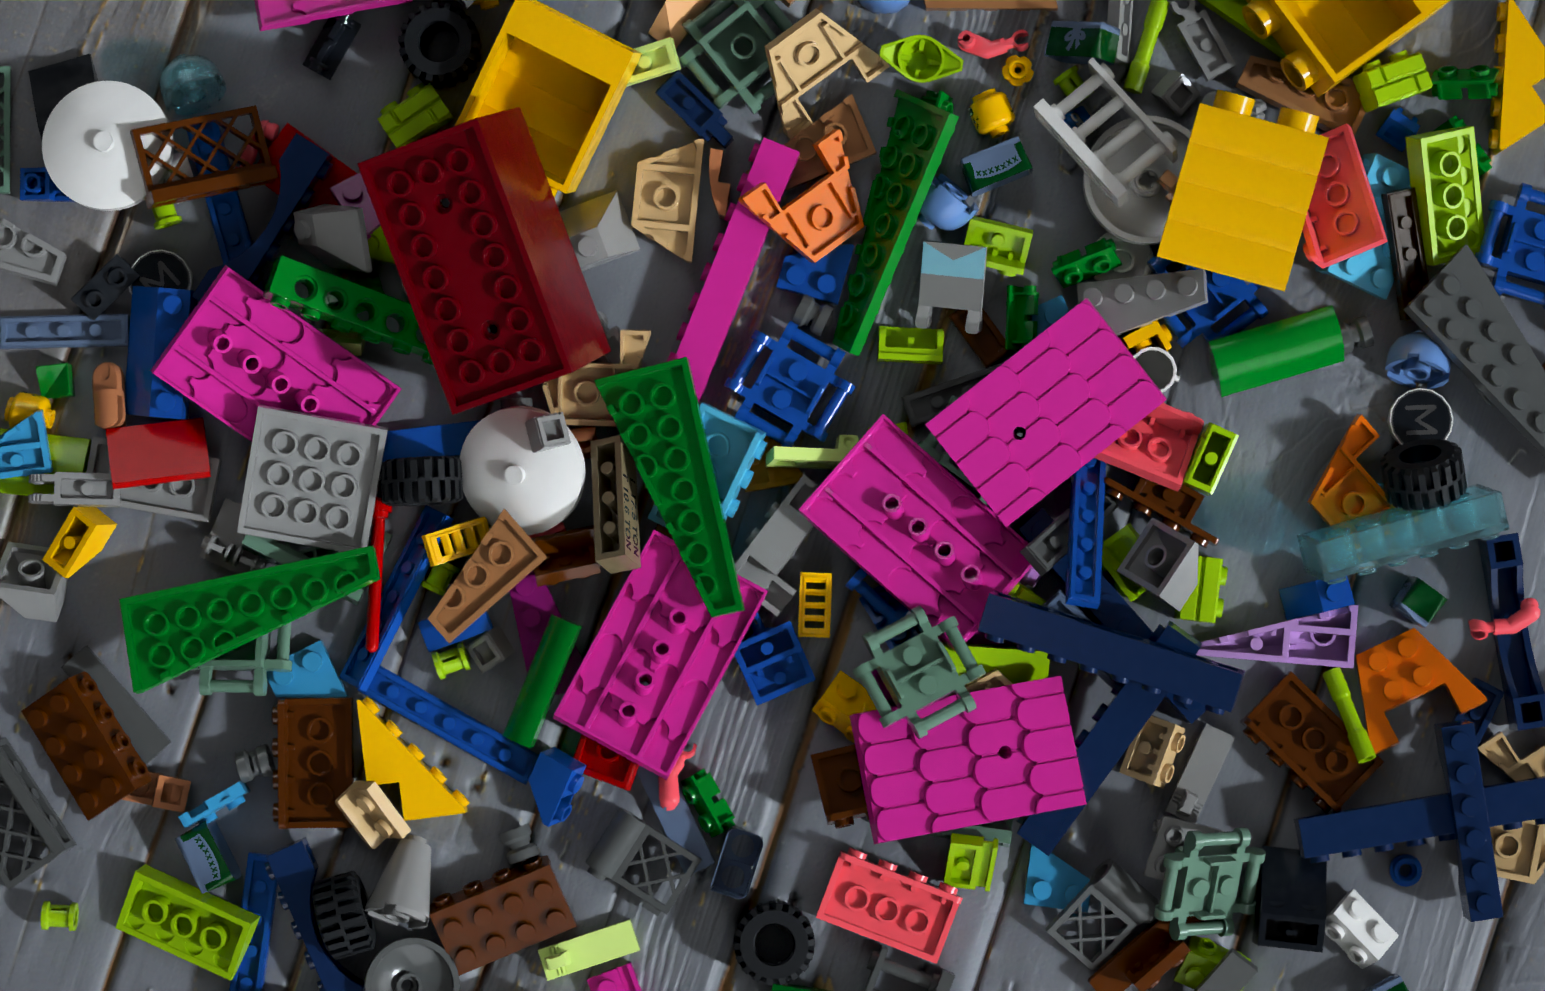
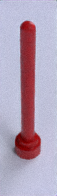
(381, 513)

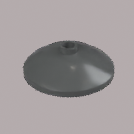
(414, 960)

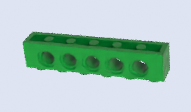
(282, 294)

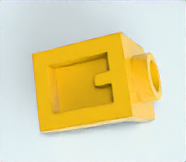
(1142, 337)

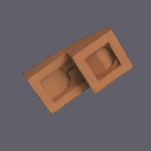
(719, 190)
(163, 792)

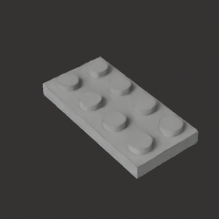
(181, 499)

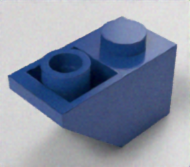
(554, 783)

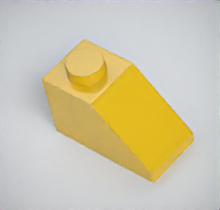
(79, 540)

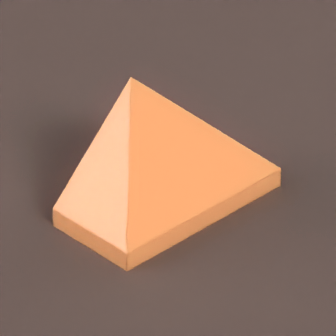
(673, 15)

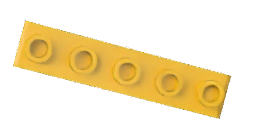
(1520, 66)
(393, 761)

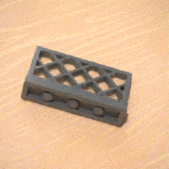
(37, 810)

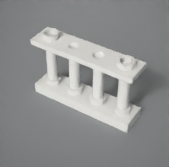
(1095, 161)

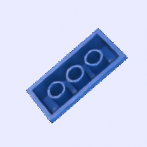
(153, 324)

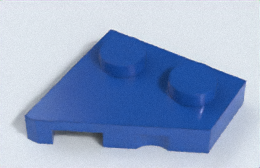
(819, 279)

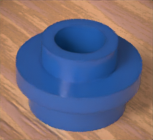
(1415, 870)

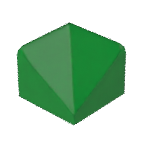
(56, 380)

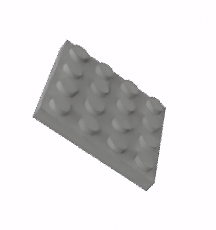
(312, 479)

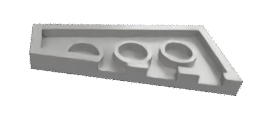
(28, 255)
(1144, 299)

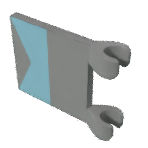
(954, 280)

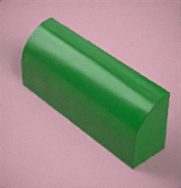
(1276, 351)
(542, 681)

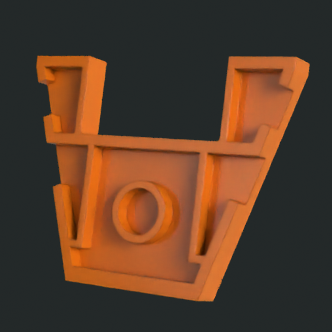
(821, 214)
(1345, 486)
(1404, 671)

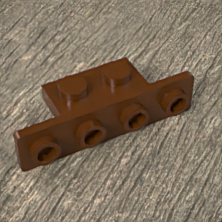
(1173, 506)
(569, 556)
(1142, 960)

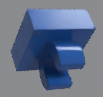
(1396, 128)

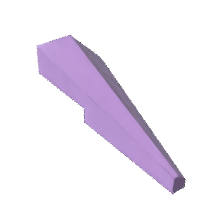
(1310, 640)

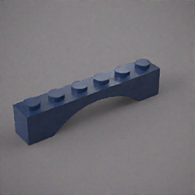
(300, 171)
(1518, 672)
(1467, 799)
(295, 872)

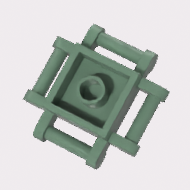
(734, 49)
(248, 657)
(918, 672)
(1205, 880)

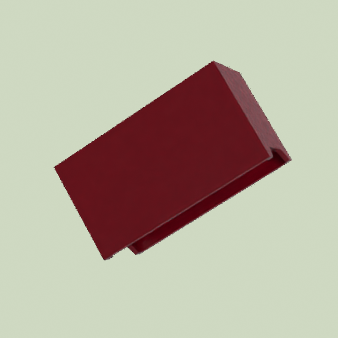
(485, 259)

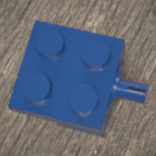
(773, 661)

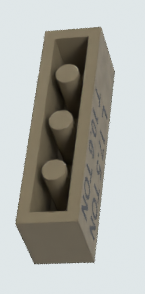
(615, 505)

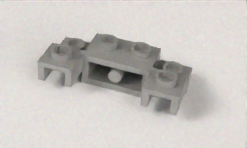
(775, 545)

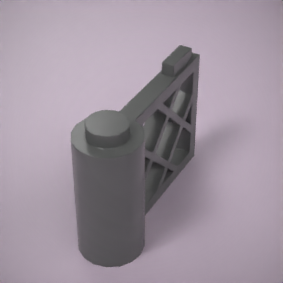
(618, 848)
(1120, 895)

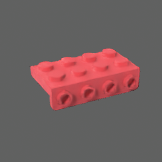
(1342, 207)
(1157, 446)
(889, 905)

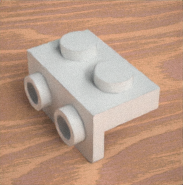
(1359, 930)

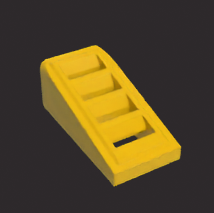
(474, 532)
(827, 592)

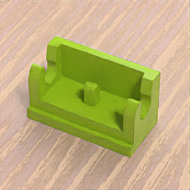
(910, 345)

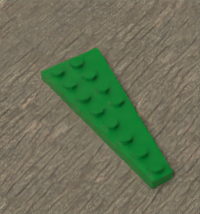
(895, 199)
(668, 442)
(202, 620)

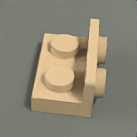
(1153, 752)
(371, 813)

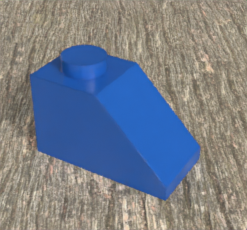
(1314, 598)

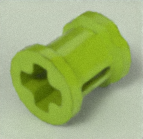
(1069, 81)
(166, 216)
(440, 578)
(451, 660)
(59, 916)

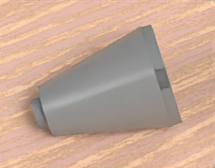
(404, 886)

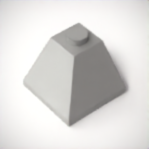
(599, 230)
(334, 236)
(1163, 564)
(30, 583)

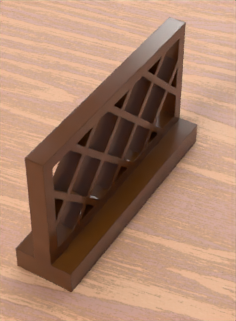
(209, 184)

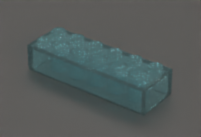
(1401, 534)

